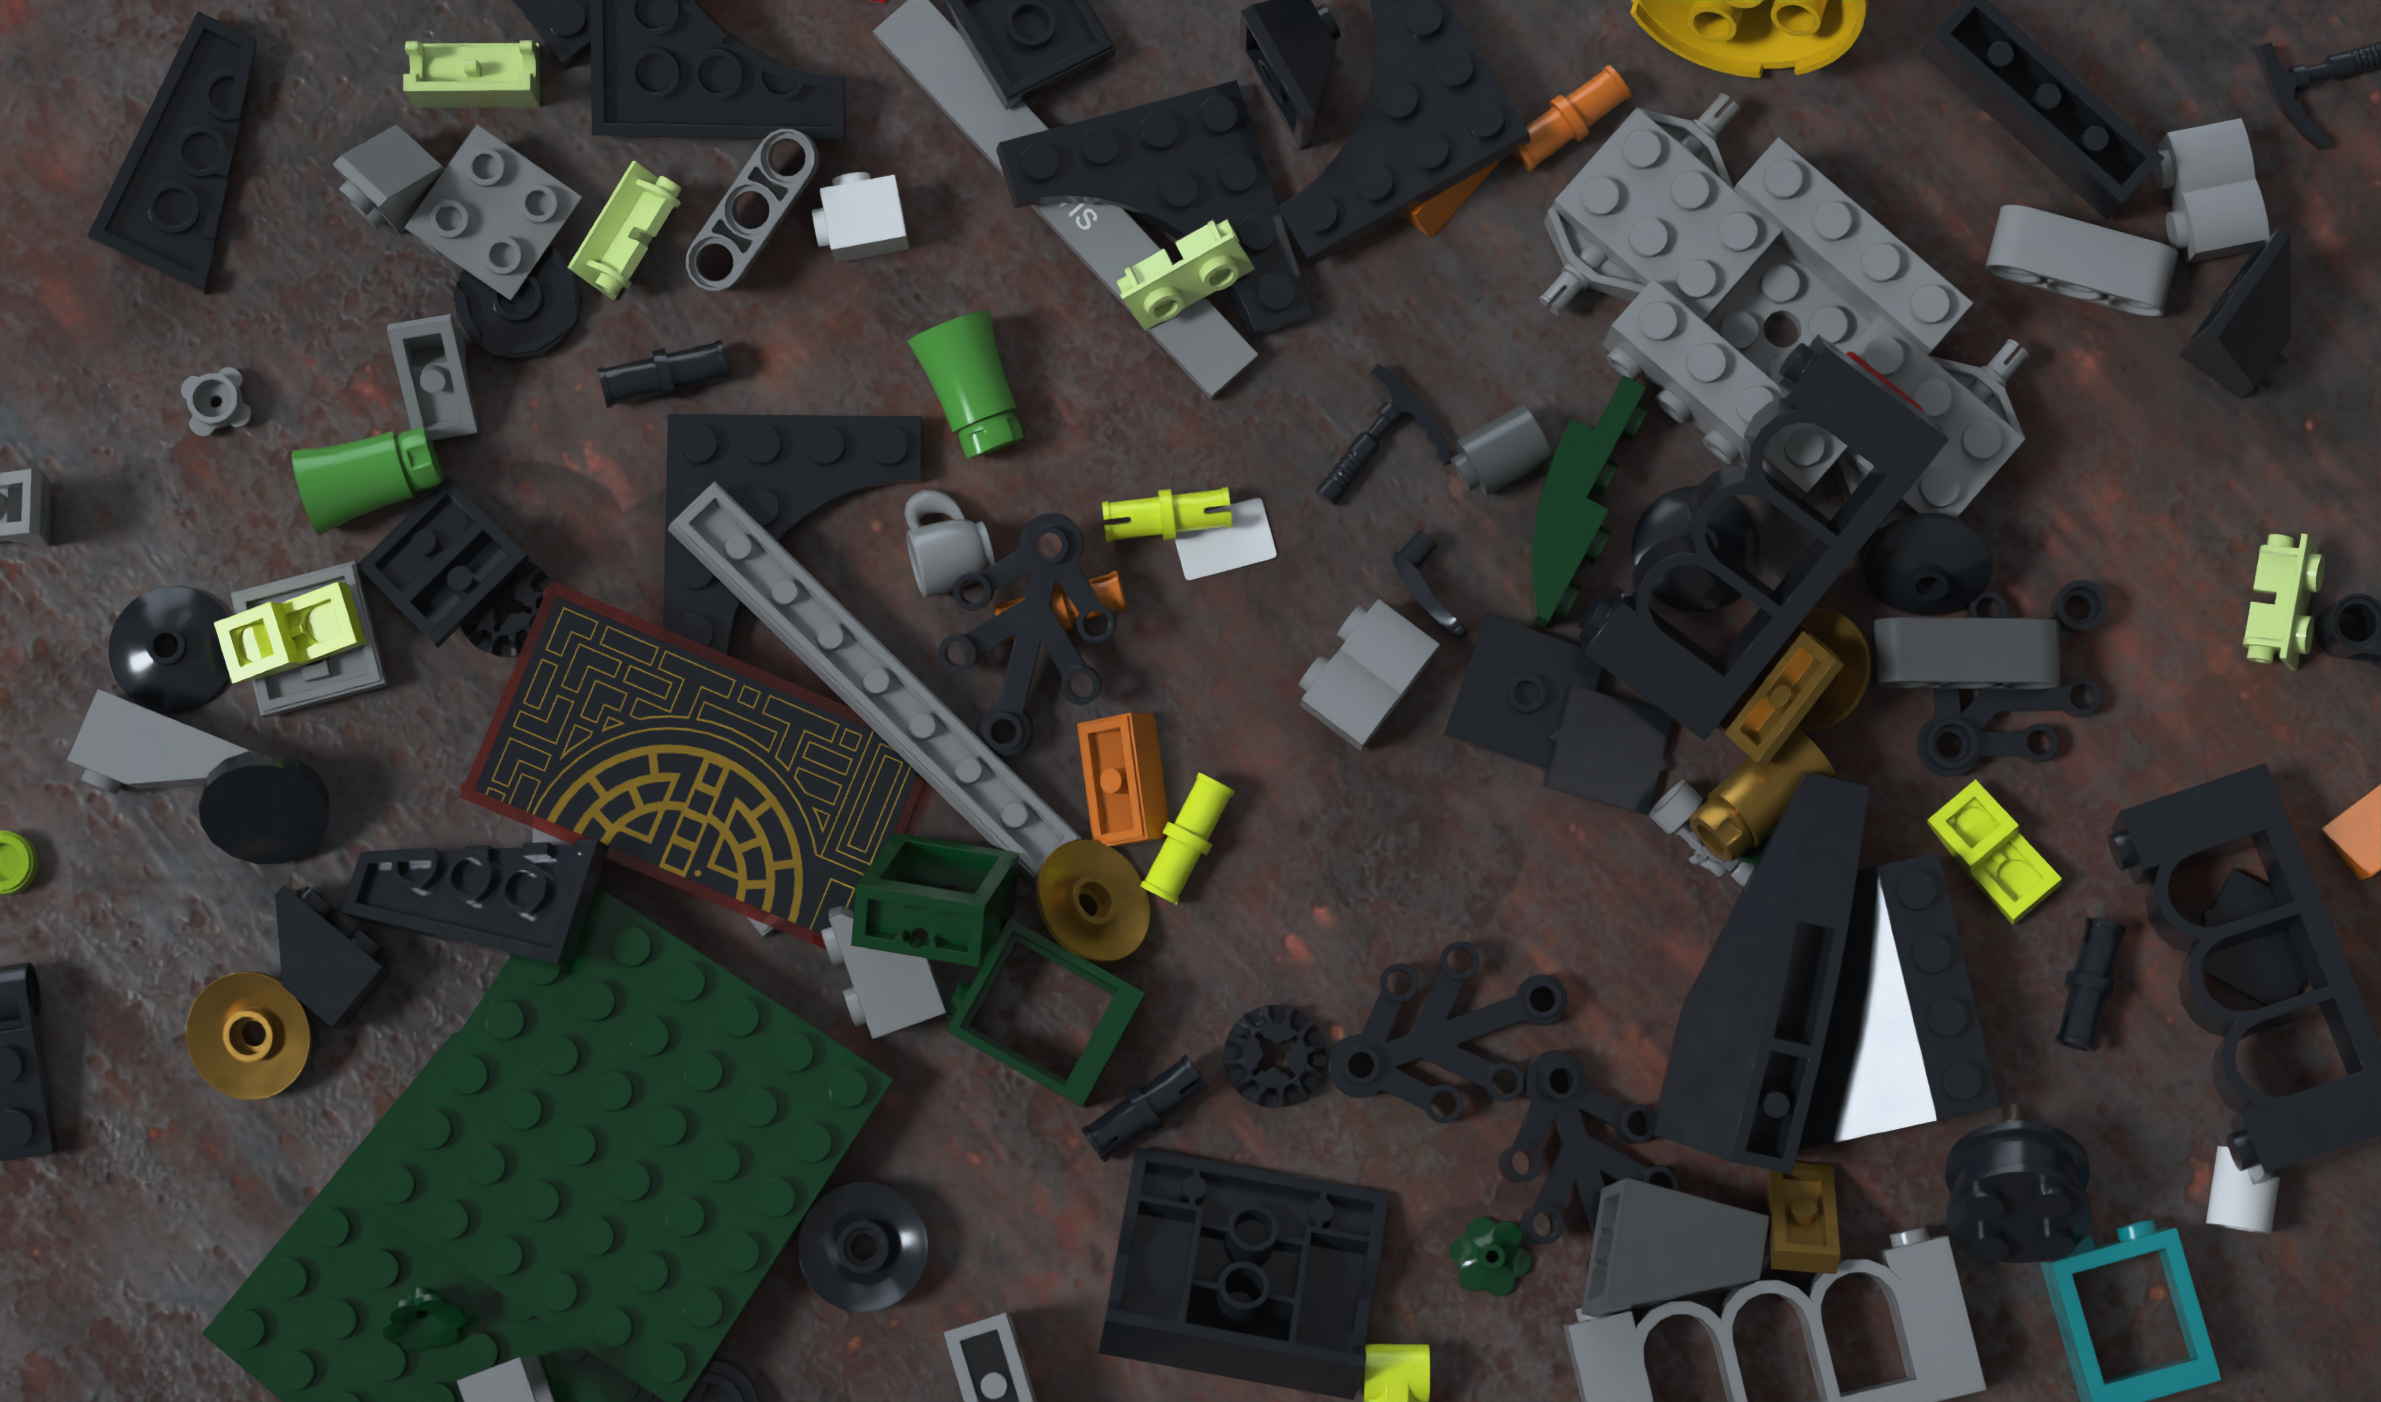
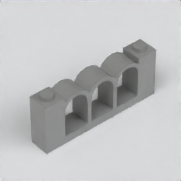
(1923, 1303)

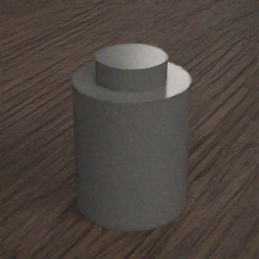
(1501, 451)

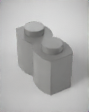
(2211, 191)
(1367, 674)

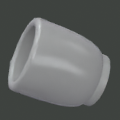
(945, 548)

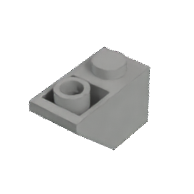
(387, 177)
(887, 986)

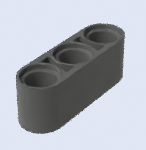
(1967, 653)

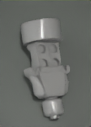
(1673, 815)

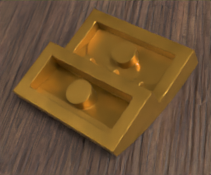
(1781, 695)

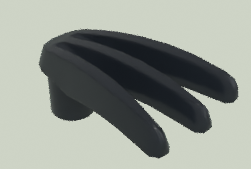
(1407, 564)

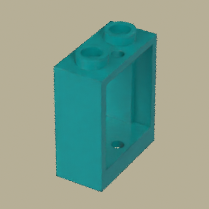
(2148, 1383)

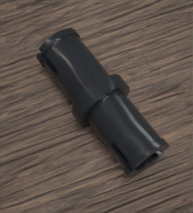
(664, 373)
(2090, 984)
(1145, 1108)

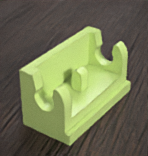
(473, 74)

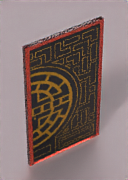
(690, 766)

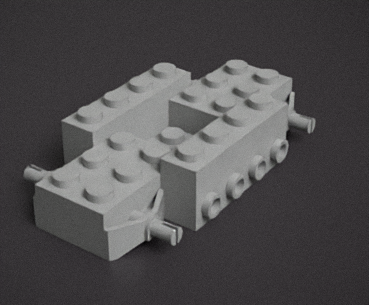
(1716, 261)

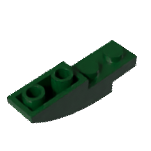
(1567, 521)

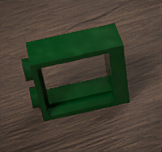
(908, 892)
(969, 1000)

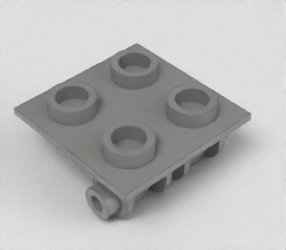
(493, 212)

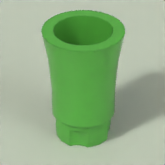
(970, 382)
(364, 475)

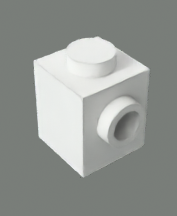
(861, 217)

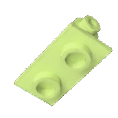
(625, 230)
(1210, 263)
(2292, 577)

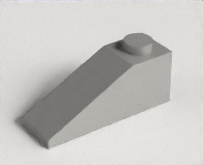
(143, 748)

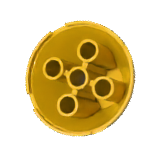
(1754, 34)

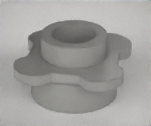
(200, 392)

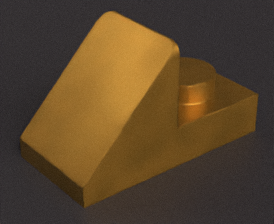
(1803, 1219)

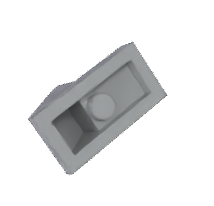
(434, 375)
(25, 507)

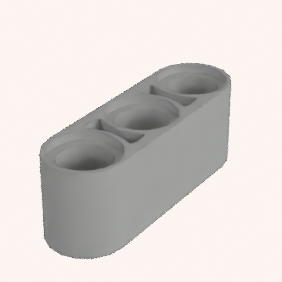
(724, 225)
(2082, 260)

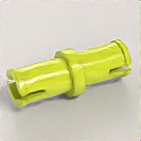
(1167, 514)
(1187, 838)

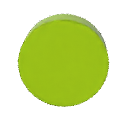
(17, 863)

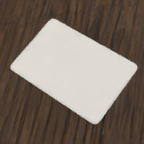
(1225, 549)

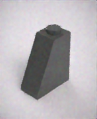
(1668, 1247)

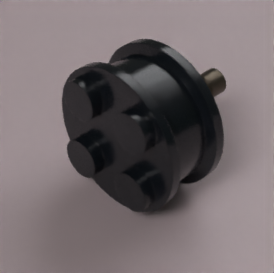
(2018, 1191)

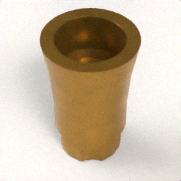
(1753, 798)

